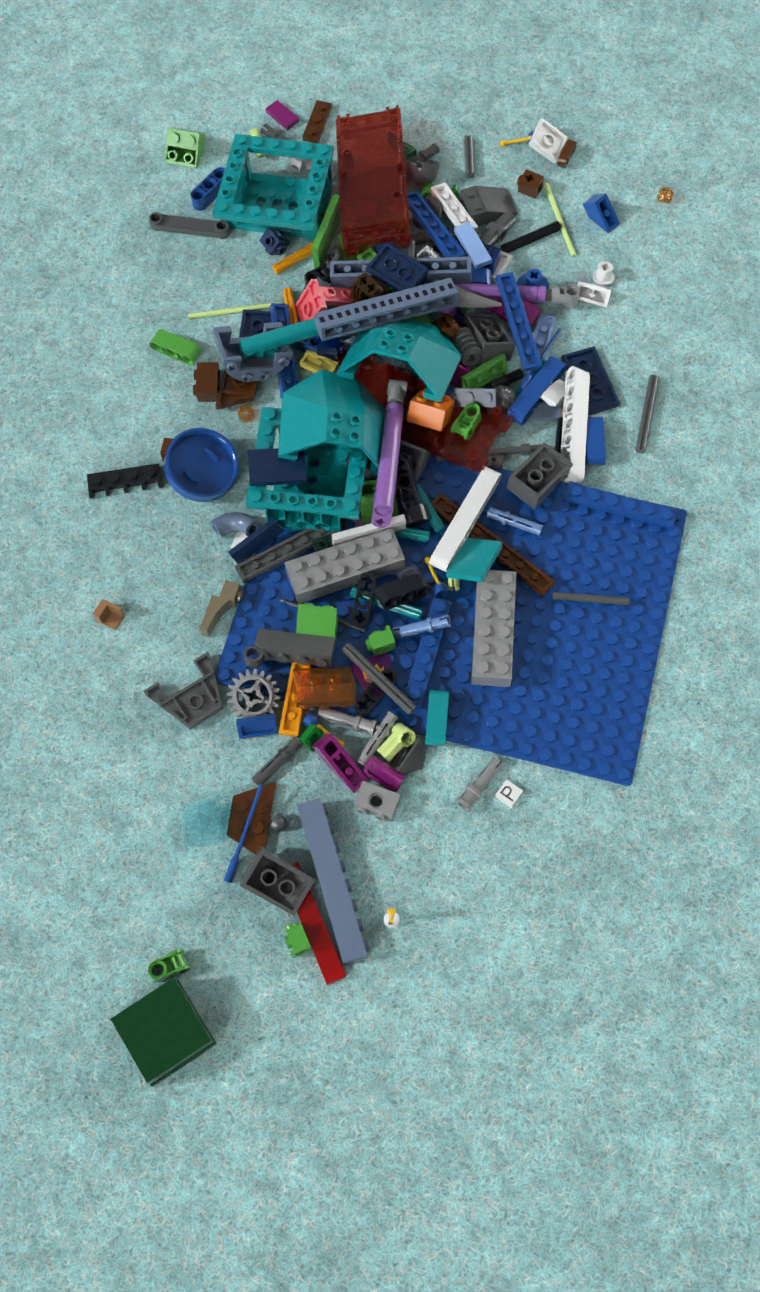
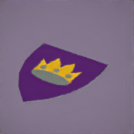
(381, 662)

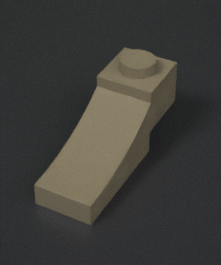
(218, 605)

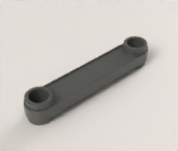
(188, 225)

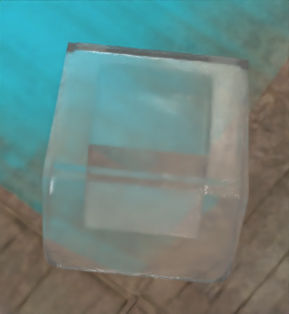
(259, 165)

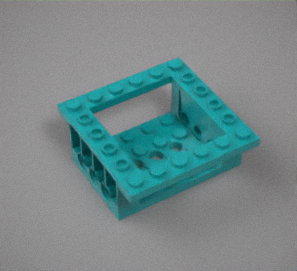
(243, 189)
(315, 505)

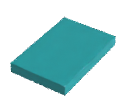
(474, 559)

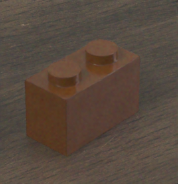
(207, 381)

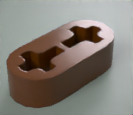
(566, 153)
(448, 325)

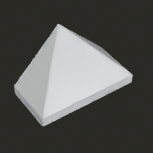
(594, 293)

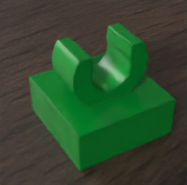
(310, 736)

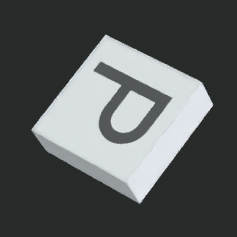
(508, 793)

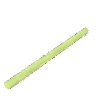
(559, 218)
(229, 311)

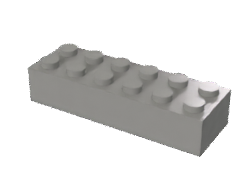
(343, 565)
(494, 629)

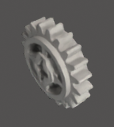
(260, 680)

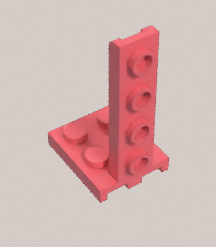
(316, 298)

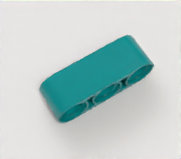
(437, 718)

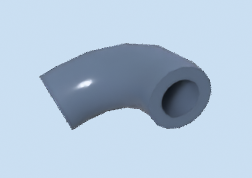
(233, 522)

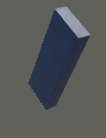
(255, 541)

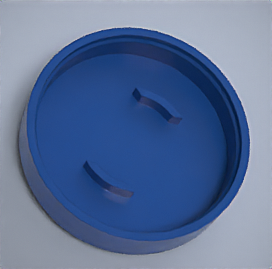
(201, 464)

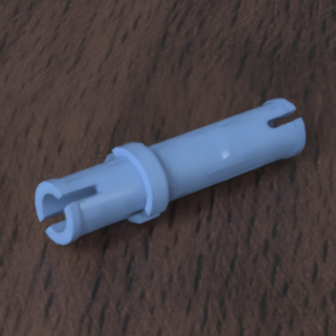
(493, 514)
(428, 625)

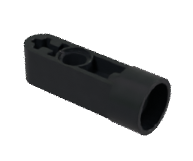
(414, 511)

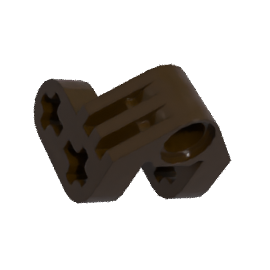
(364, 291)

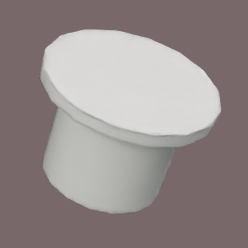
(604, 274)

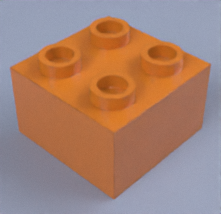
(429, 412)

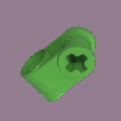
(465, 424)
(170, 966)

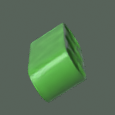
(175, 347)

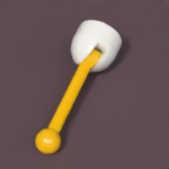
(392, 917)

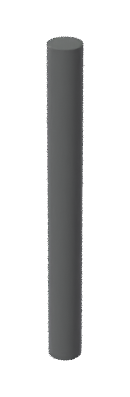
(590, 598)

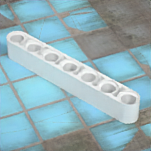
(575, 423)
(465, 519)

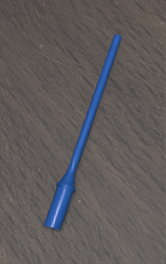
(529, 376)
(235, 860)

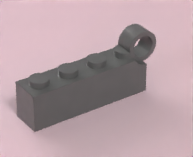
(290, 648)

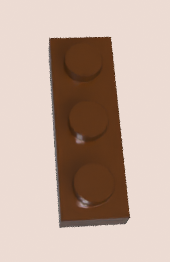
(317, 121)

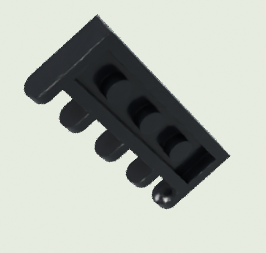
(124, 478)

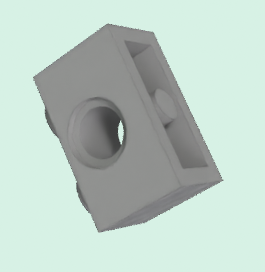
(370, 792)

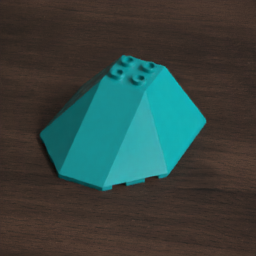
(409, 340)
(332, 412)

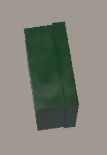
(163, 1032)

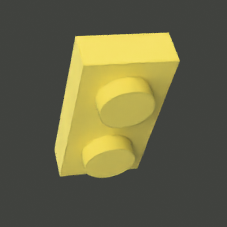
(314, 362)

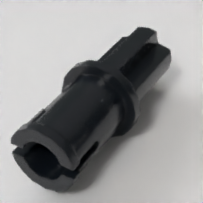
(507, 379)

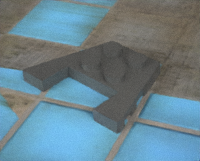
(193, 702)

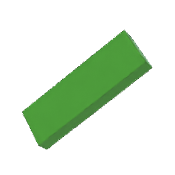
(485, 372)

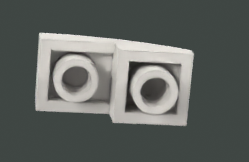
(554, 393)

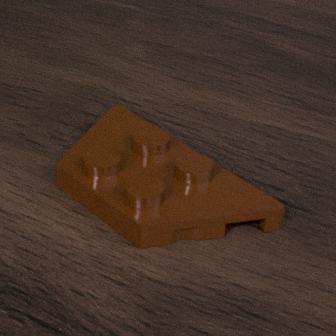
(235, 392)
(259, 825)

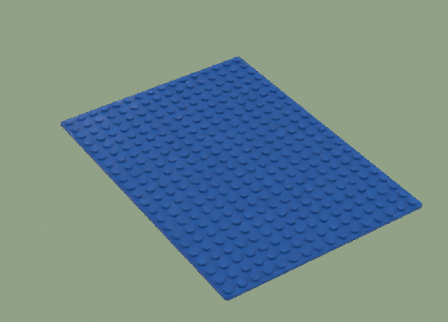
(576, 665)

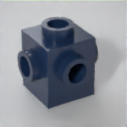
(274, 241)

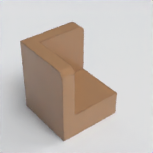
(108, 614)

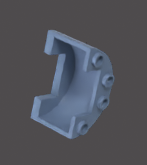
(255, 368)

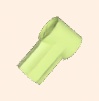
(400, 737)

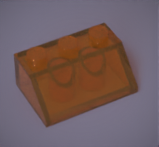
(324, 687)

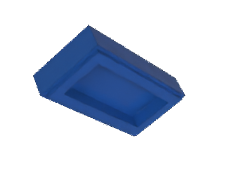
(257, 726)

